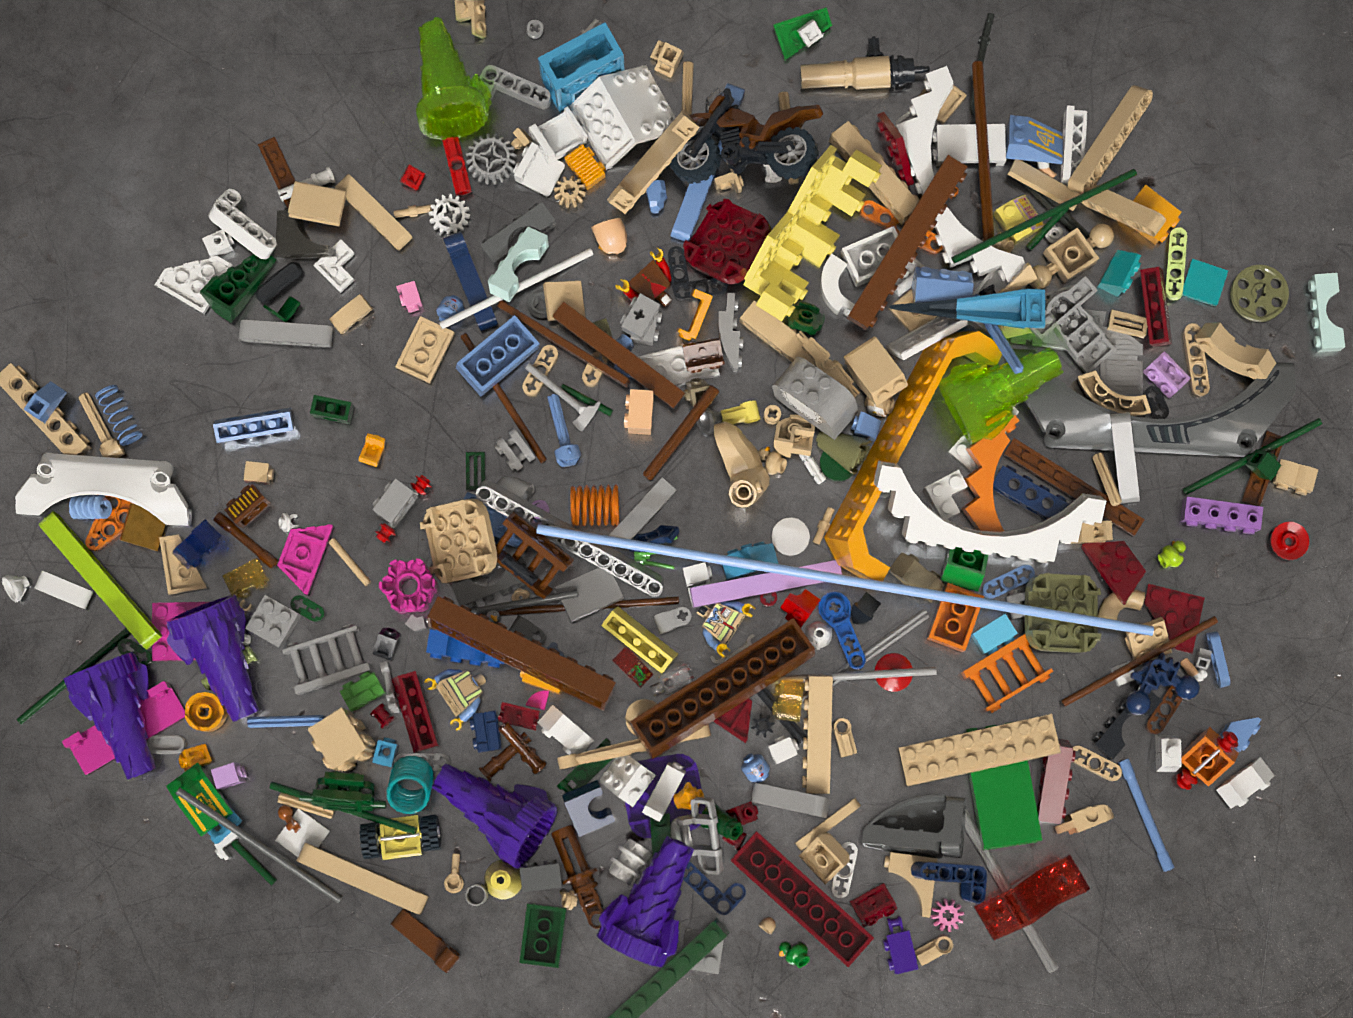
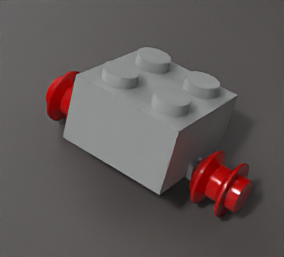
(396, 503)

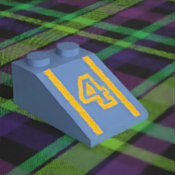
(1033, 141)

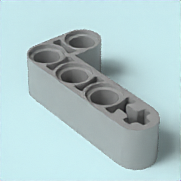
(515, 89)
(790, 800)

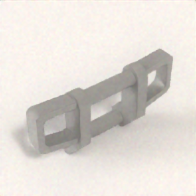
(703, 850)

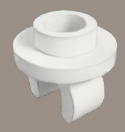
(285, 522)

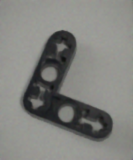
(684, 281)

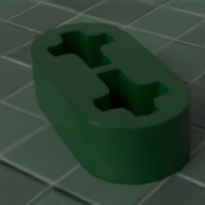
(305, 612)
(137, 648)

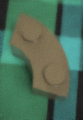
(914, 574)

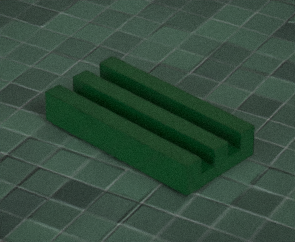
(475, 454)

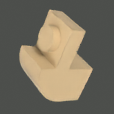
(1095, 533)

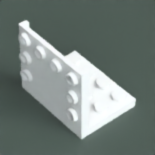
(622, 112)

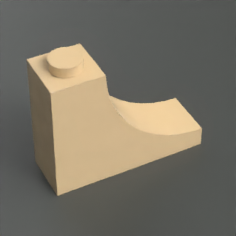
(901, 865)

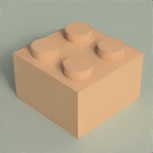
(640, 411)

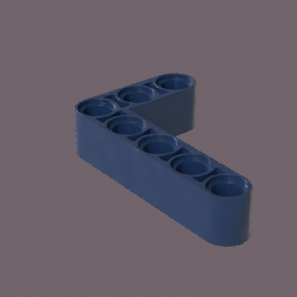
(469, 279)

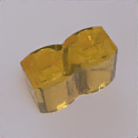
(789, 701)

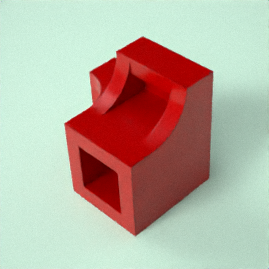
(800, 606)

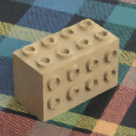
(342, 740)

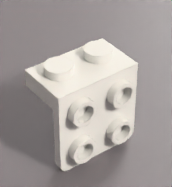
(536, 172)
(627, 779)

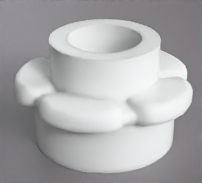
(1051, 238)

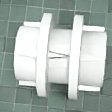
(630, 862)

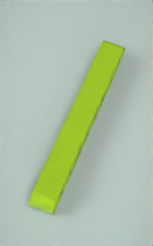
(100, 580)

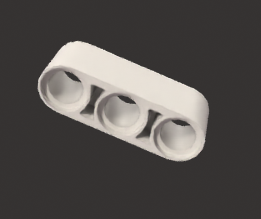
(63, 590)

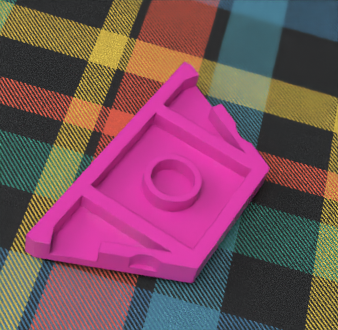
(304, 554)

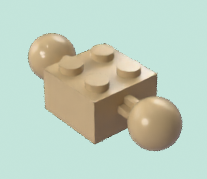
(1072, 255)

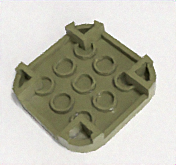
(1067, 594)

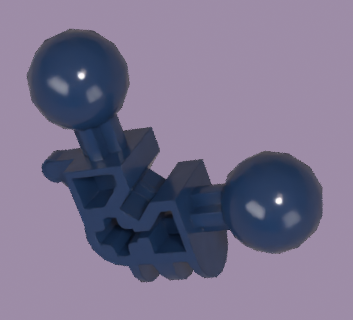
(1165, 675)

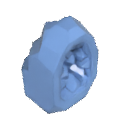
(656, 195)

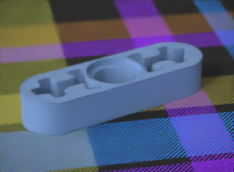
(997, 592)
(1218, 659)

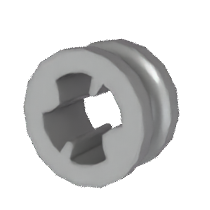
(534, 34)

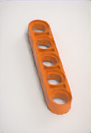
(875, 218)

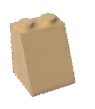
(875, 371)

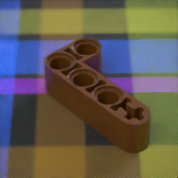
(425, 939)

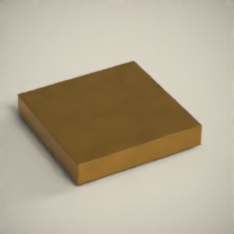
(142, 528)

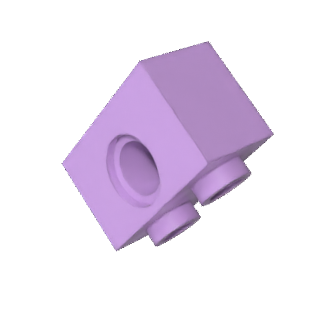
(229, 775)

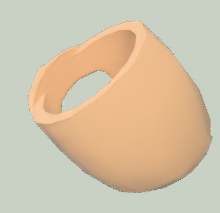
(611, 235)

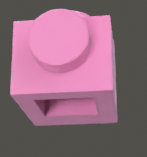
(410, 296)

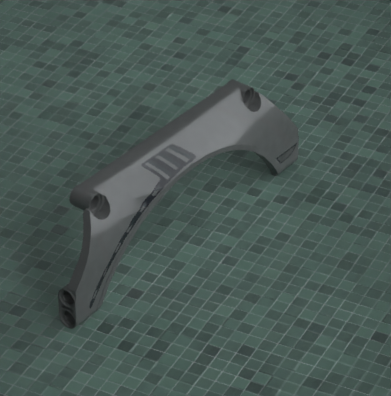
(1212, 433)

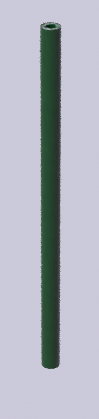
(1242, 461)
(61, 686)
(365, 815)

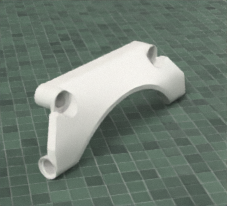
(134, 480)

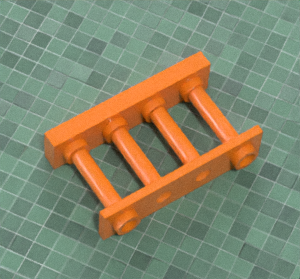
(990, 663)

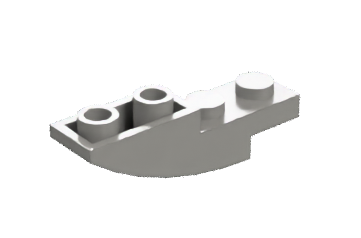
(730, 339)

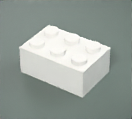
(867, 254)

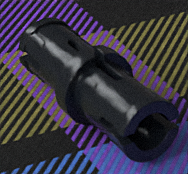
(519, 569)

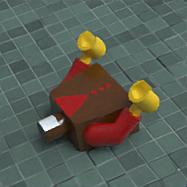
(651, 281)

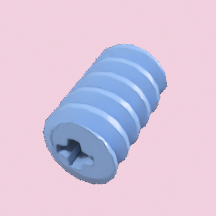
(90, 507)

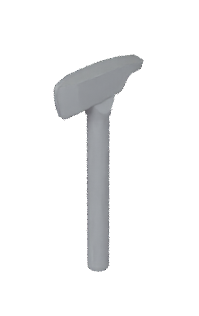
(586, 413)

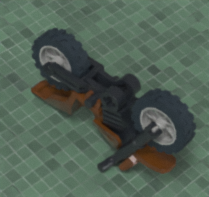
(748, 141)

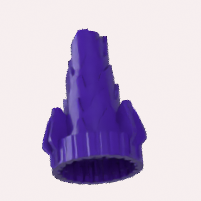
(215, 638)
(111, 698)
(511, 821)
(644, 921)

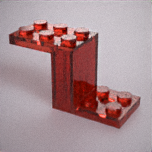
(1032, 897)

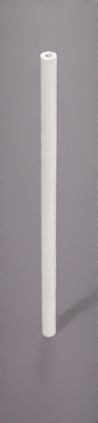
(522, 285)

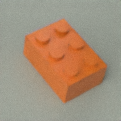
(954, 621)

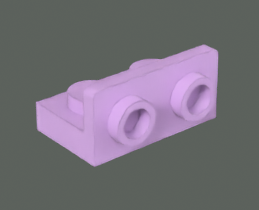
(1166, 374)

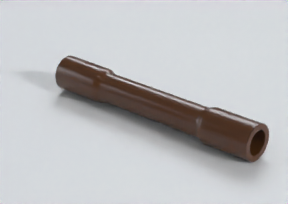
(225, 523)

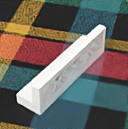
(1068, 126)

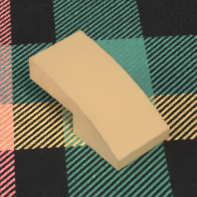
(350, 313)

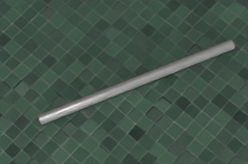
(868, 674)

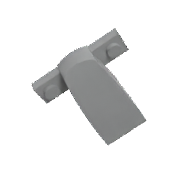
(1075, 326)

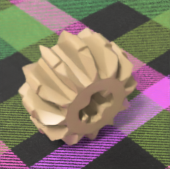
(574, 186)

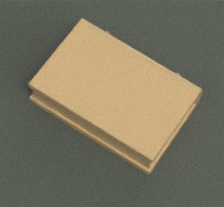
(317, 203)

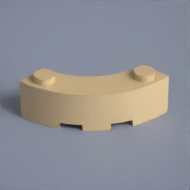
(1223, 349)
(1104, 397)

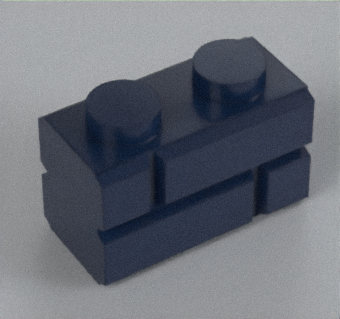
(486, 732)

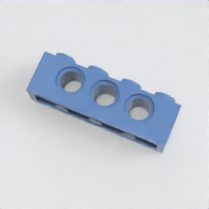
(253, 425)

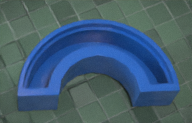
(446, 646)

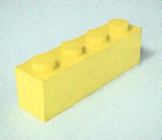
(639, 639)

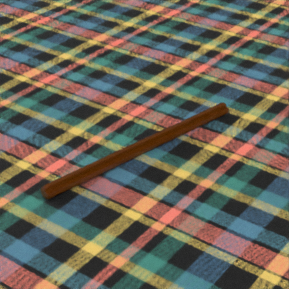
(983, 150)

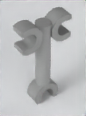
(392, 700)

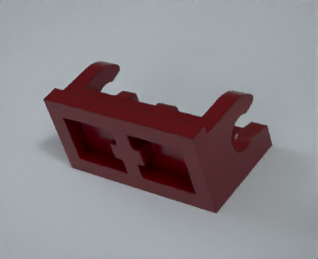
(519, 716)

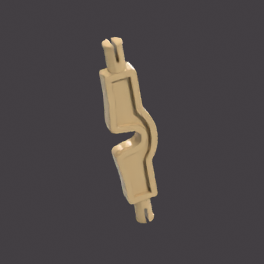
(820, 356)

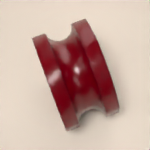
(763, 600)

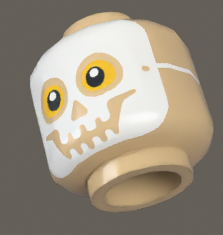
(882, 409)

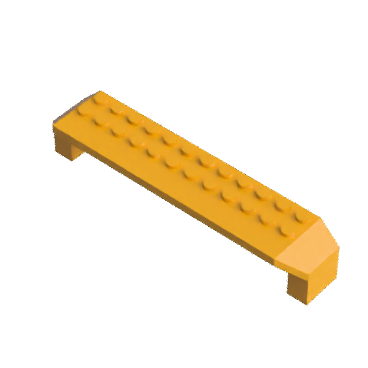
(846, 532)

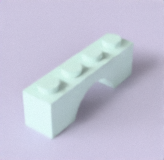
(530, 246)
(1328, 335)

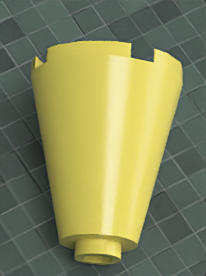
(511, 876)

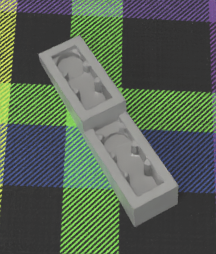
(644, 510)

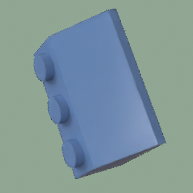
(940, 284)

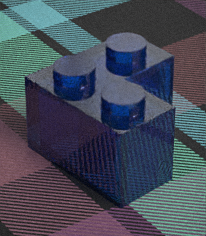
(199, 542)

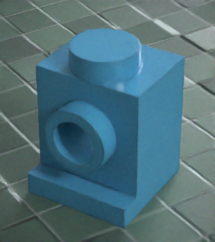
(380, 758)

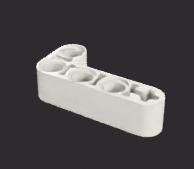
(240, 226)

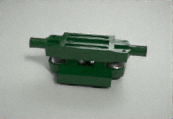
(343, 793)

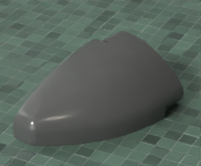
(920, 827)

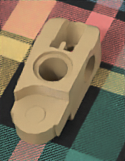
(1085, 819)

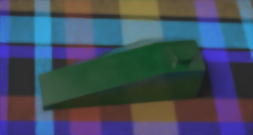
(234, 288)

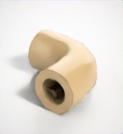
(1112, 606)

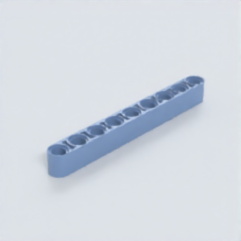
(697, 193)

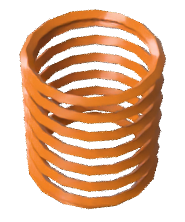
(602, 498)

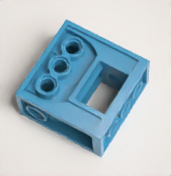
(578, 63)

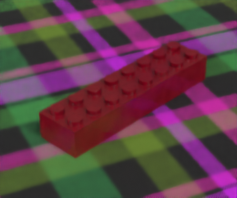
(802, 899)

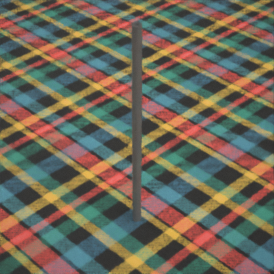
(259, 845)

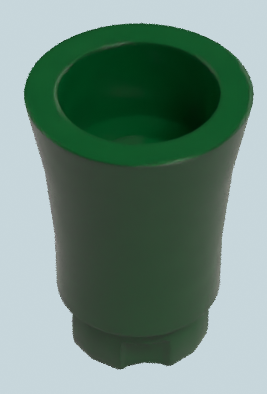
(727, 825)

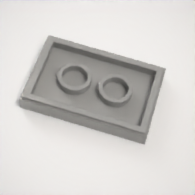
(595, 591)

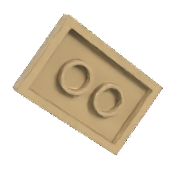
(425, 350)

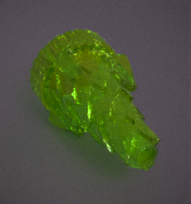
(451, 100)
(984, 398)

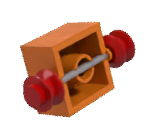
(1207, 758)

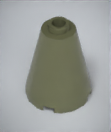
(845, 449)

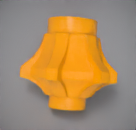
(683, 798)

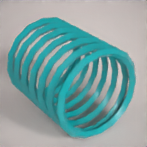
(407, 800)

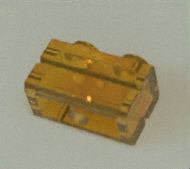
(245, 578)

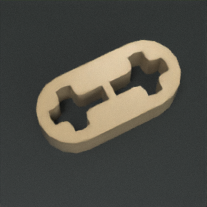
(588, 370)

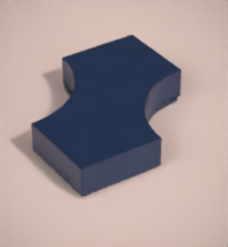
(661, 535)

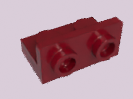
(874, 905)

